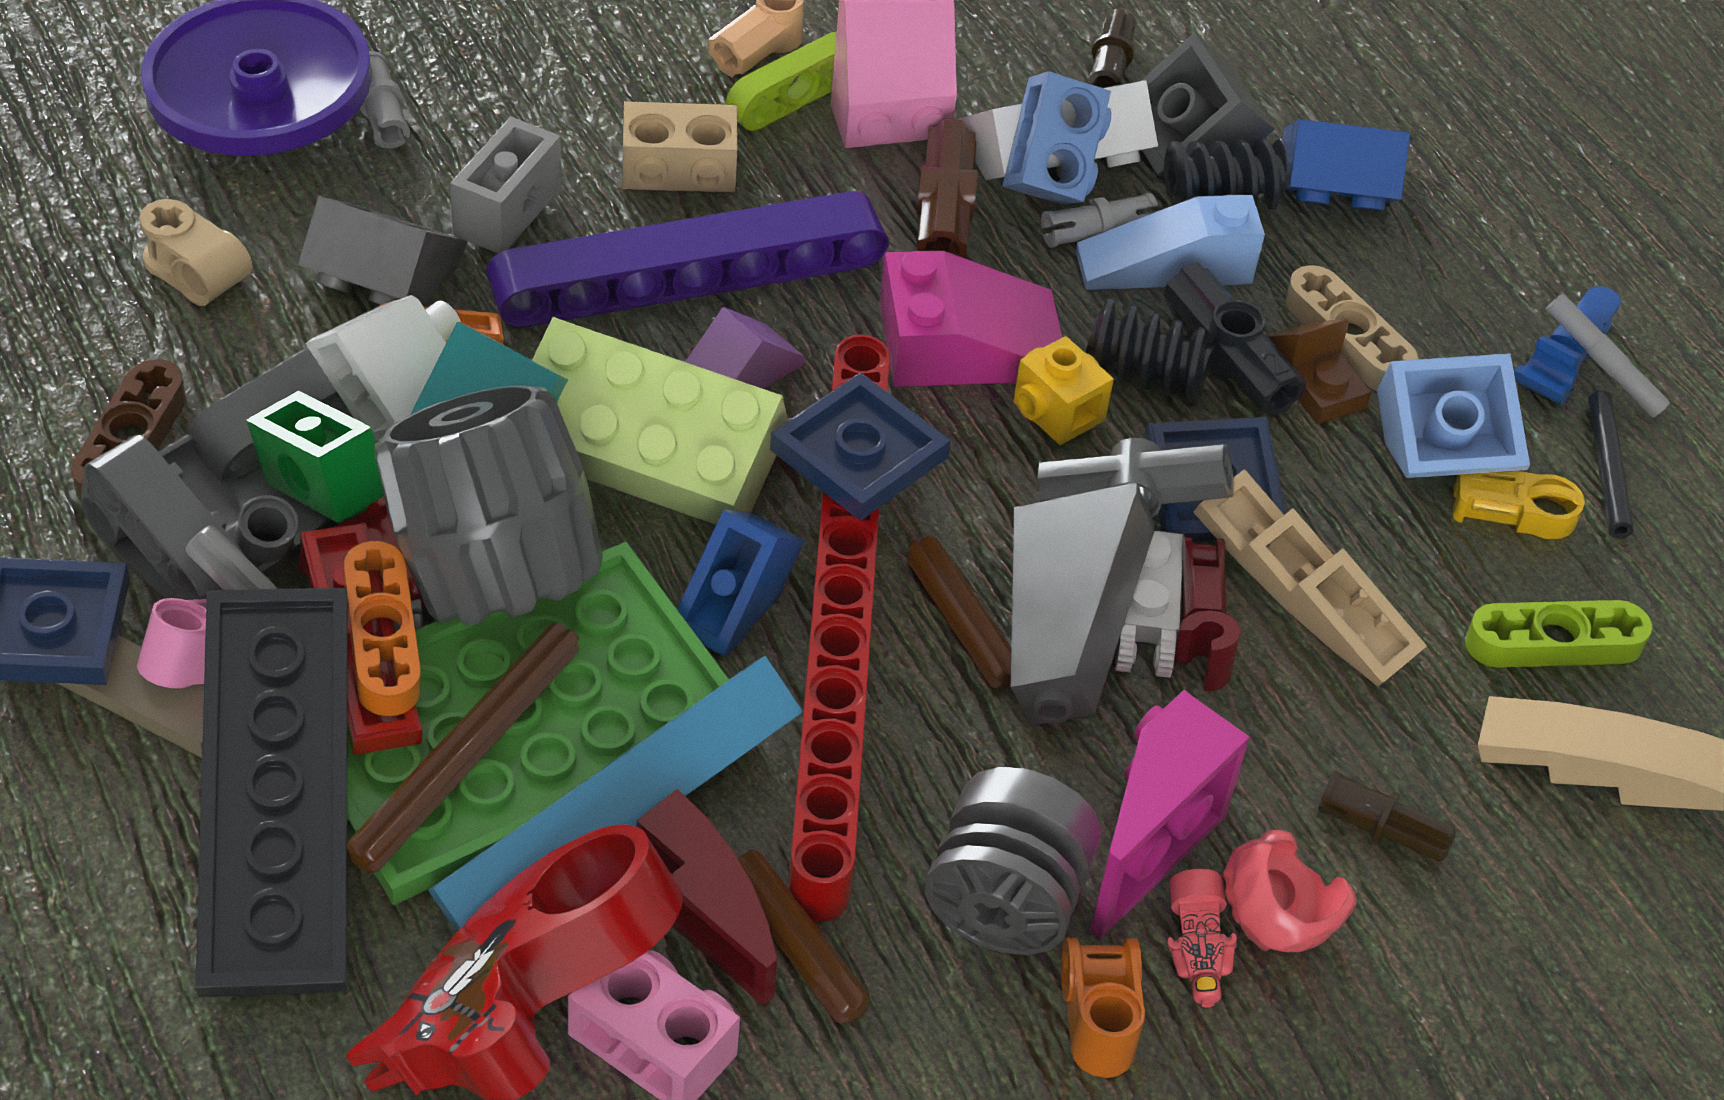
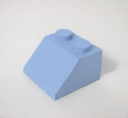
(1453, 416)

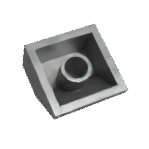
(377, 252)

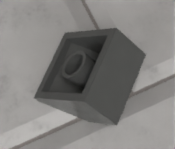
(1200, 99)

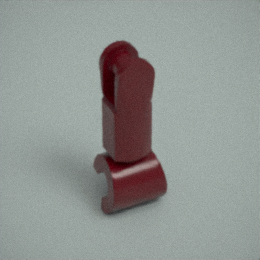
(1205, 622)

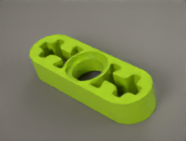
(767, 92)
(1606, 620)

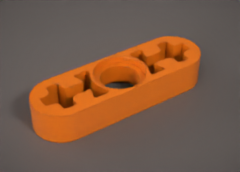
(372, 650)

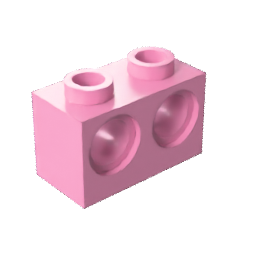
(641, 1035)

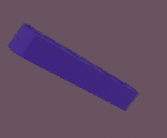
(685, 259)

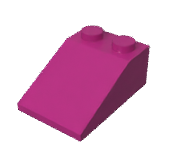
(960, 320)
(1172, 800)

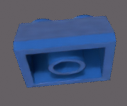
(1345, 163)

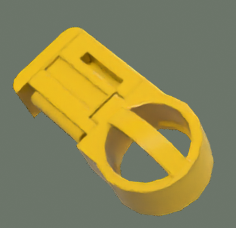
(1509, 500)

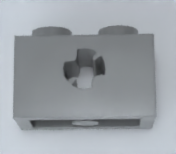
(506, 185)

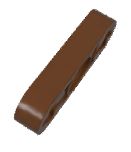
(130, 408)

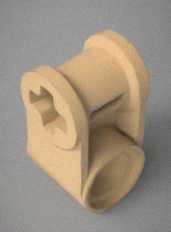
(191, 251)

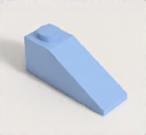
(1150, 251)

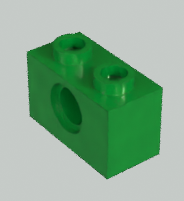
(317, 456)

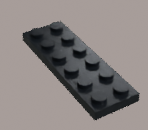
(274, 794)

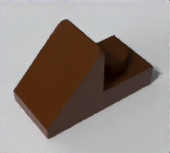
(1331, 384)

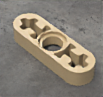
(1322, 296)

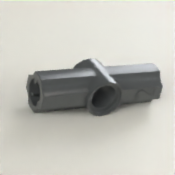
(1159, 473)

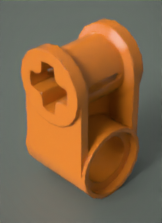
(1105, 993)

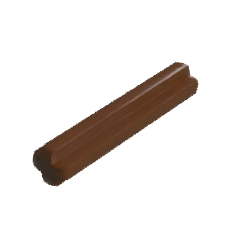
(962, 610)
(805, 943)

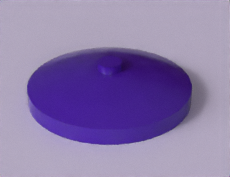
(256, 75)

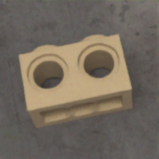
(679, 147)

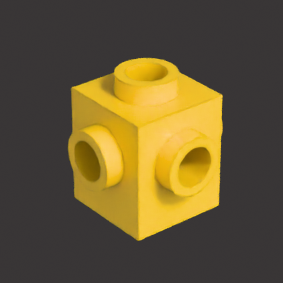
(1062, 390)

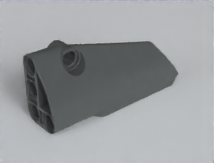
(157, 501)

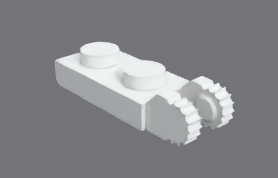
(1155, 606)

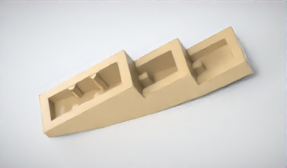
(1310, 582)
(1600, 747)

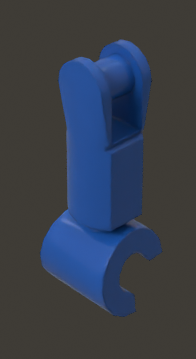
(1559, 358)

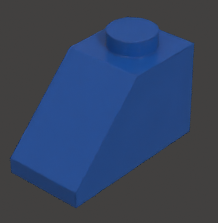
(737, 578)

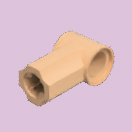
(761, 30)

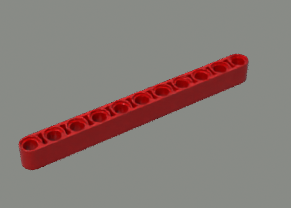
(836, 682)

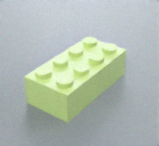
(662, 423)

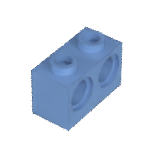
(1045, 133)

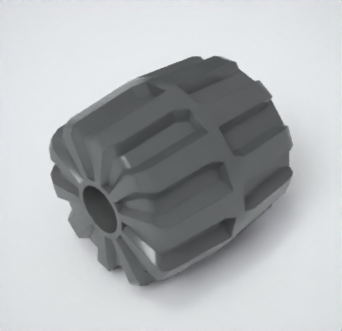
(489, 503)

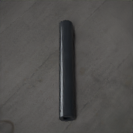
(1610, 465)

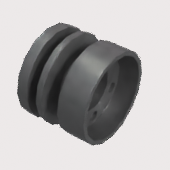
(1013, 861)

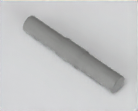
(1607, 355)

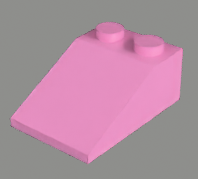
(893, 70)

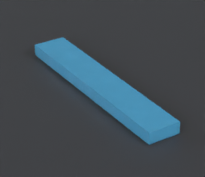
(671, 758)

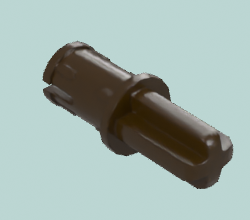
(1113, 50)
(1386, 817)

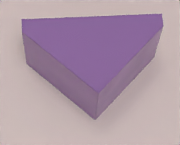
(745, 350)

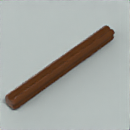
(462, 748)

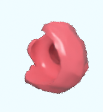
(1280, 898)

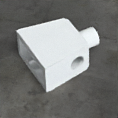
(384, 358)

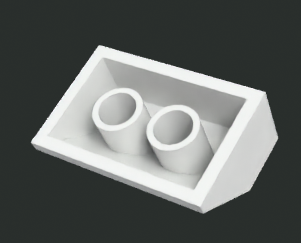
(1129, 131)

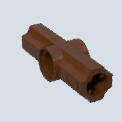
(947, 189)

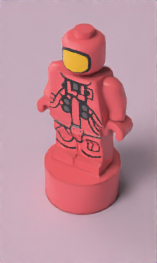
(1201, 950)

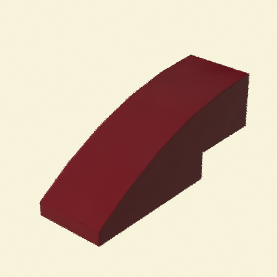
(719, 900)

